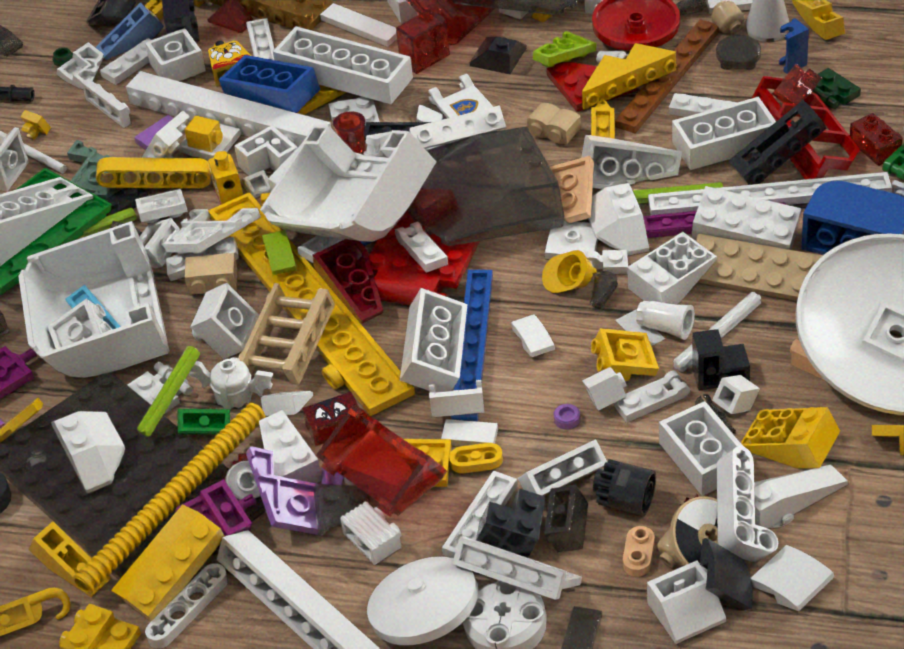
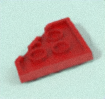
(571, 79)

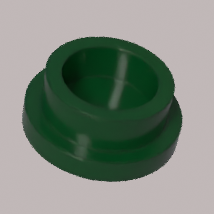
(62, 56)

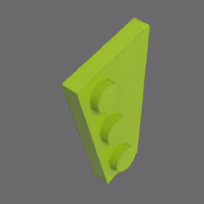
(563, 49)

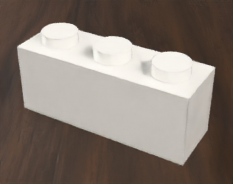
(564, 469)

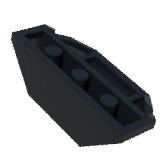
(109, 12)

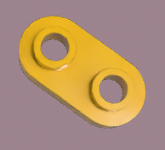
(476, 458)

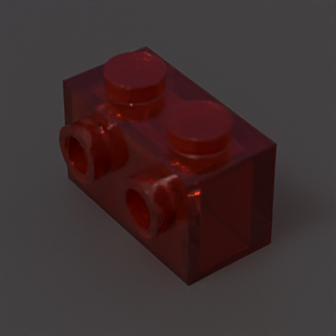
(875, 138)

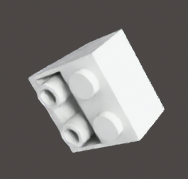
(684, 603)

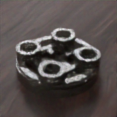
(738, 52)

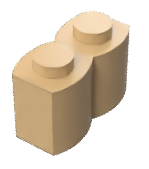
(554, 123)

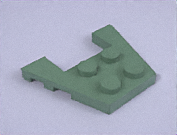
(86, 174)

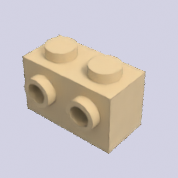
(209, 272)

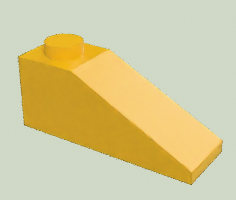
(61, 554)

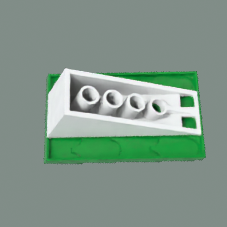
(41, 217)

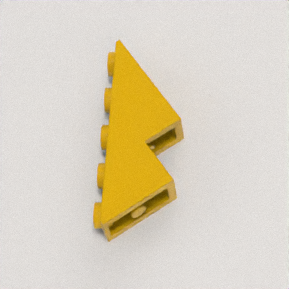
(620, 75)

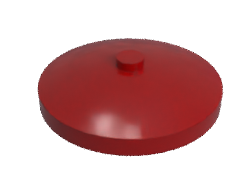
(635, 21)

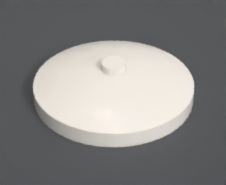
(422, 601)

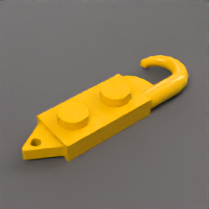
(602, 120)
(28, 609)

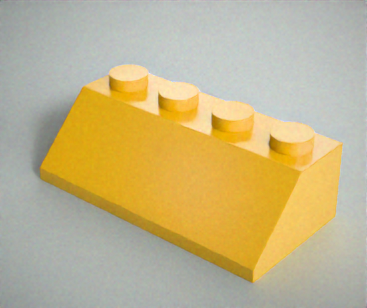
(169, 562)

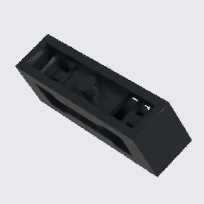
(778, 144)

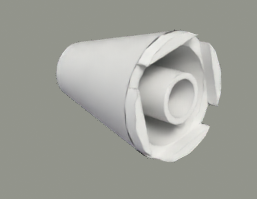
(766, 20)

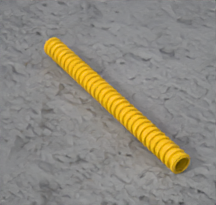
(168, 498)

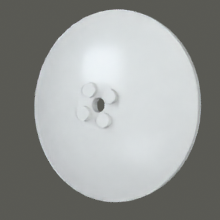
(847, 319)

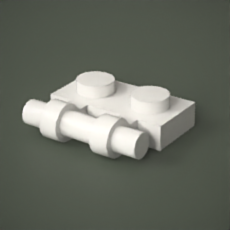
(149, 386)

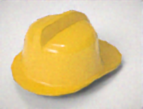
(567, 272)

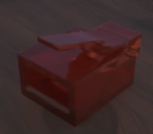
(796, 85)

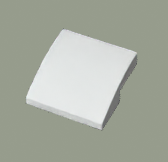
(792, 577)

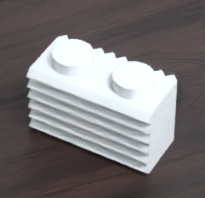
(371, 532)

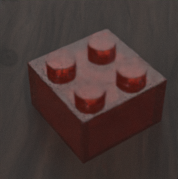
(424, 40)

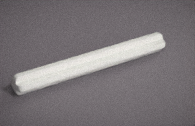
(724, 325)

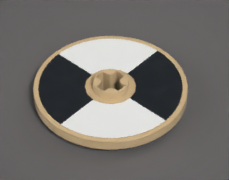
(690, 525)

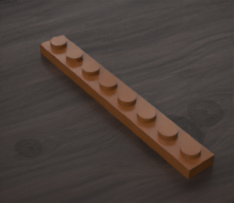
(655, 91)

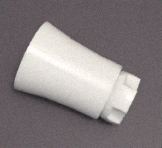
(666, 317)

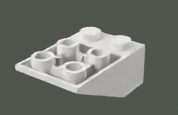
(670, 270)

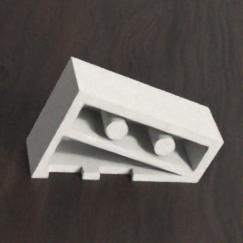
(290, 452)

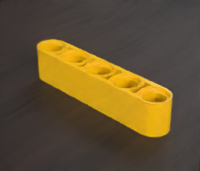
(144, 178)

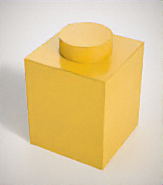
(203, 134)

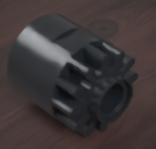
(625, 487)

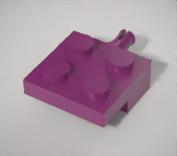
(223, 508)

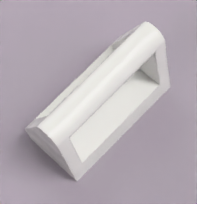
(161, 231)

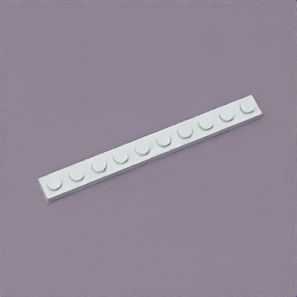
(780, 192)

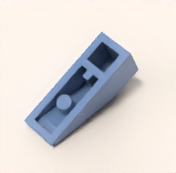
(130, 32)

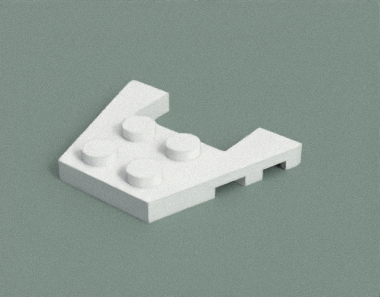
(199, 234)

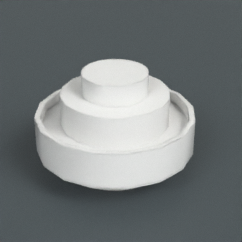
(242, 481)

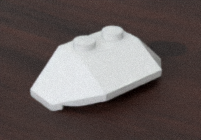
(618, 219)
(91, 447)

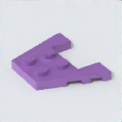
(286, 500)

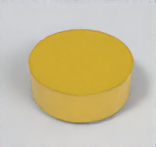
(332, 377)

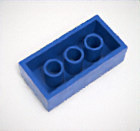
(271, 82)

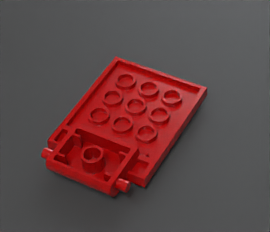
(401, 277)

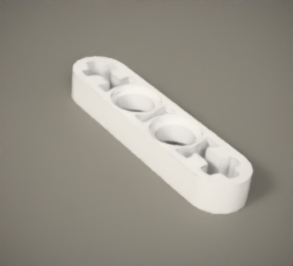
(183, 603)

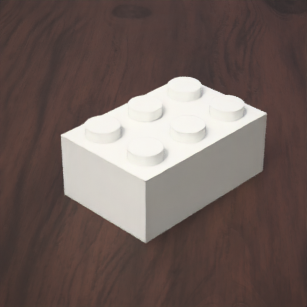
(696, 443)

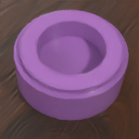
(567, 416)

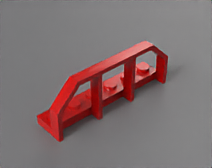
(807, 160)

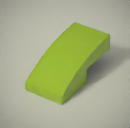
(279, 252)

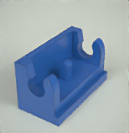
(795, 45)

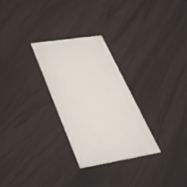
(629, 323)

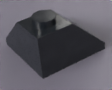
(498, 54)

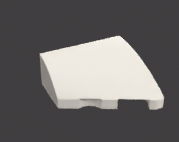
(82, 65)

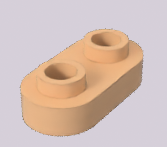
(640, 549)

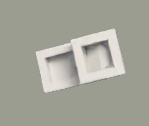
(533, 335)

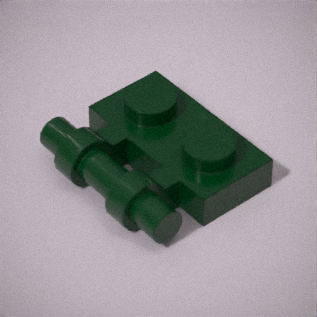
(835, 89)

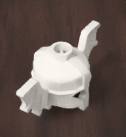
(232, 381)

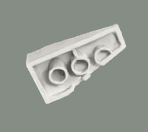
(628, 162)
(793, 493)

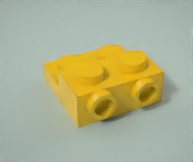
(624, 353)
(99, 630)

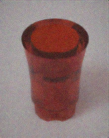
(350, 129)

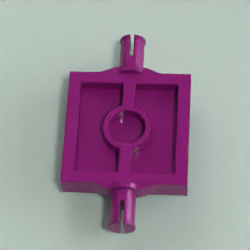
(13, 370)

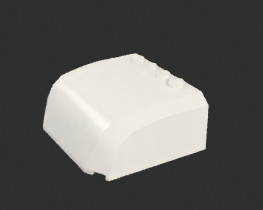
(347, 194)
(122, 280)

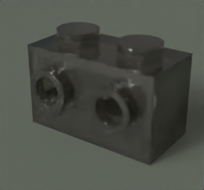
(566, 518)

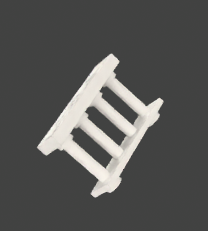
(458, 127)

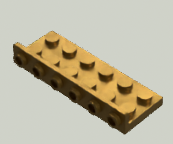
(285, 12)

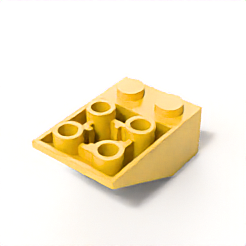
(793, 436)

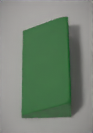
(202, 421)

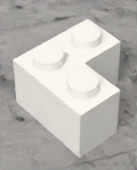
(263, 151)

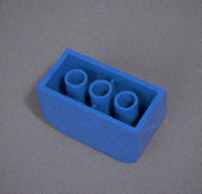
(849, 211)

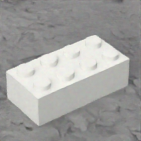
(720, 132)
(746, 219)
(433, 341)

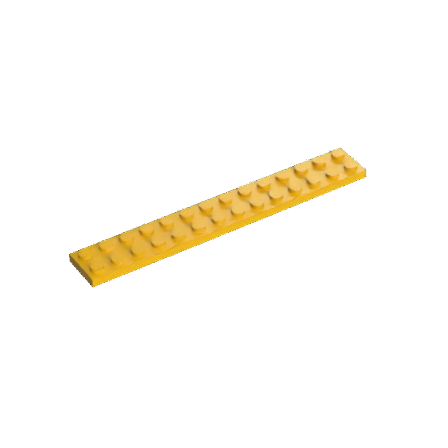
(344, 341)

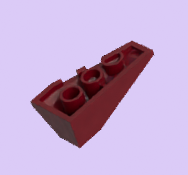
(351, 278)

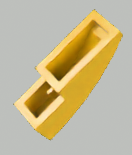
(820, 17)

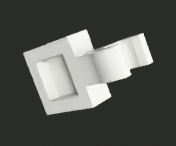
(610, 260)

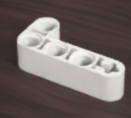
(737, 508)

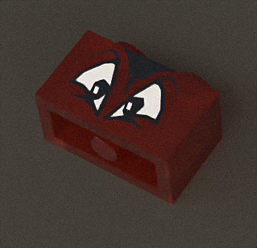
(326, 415)

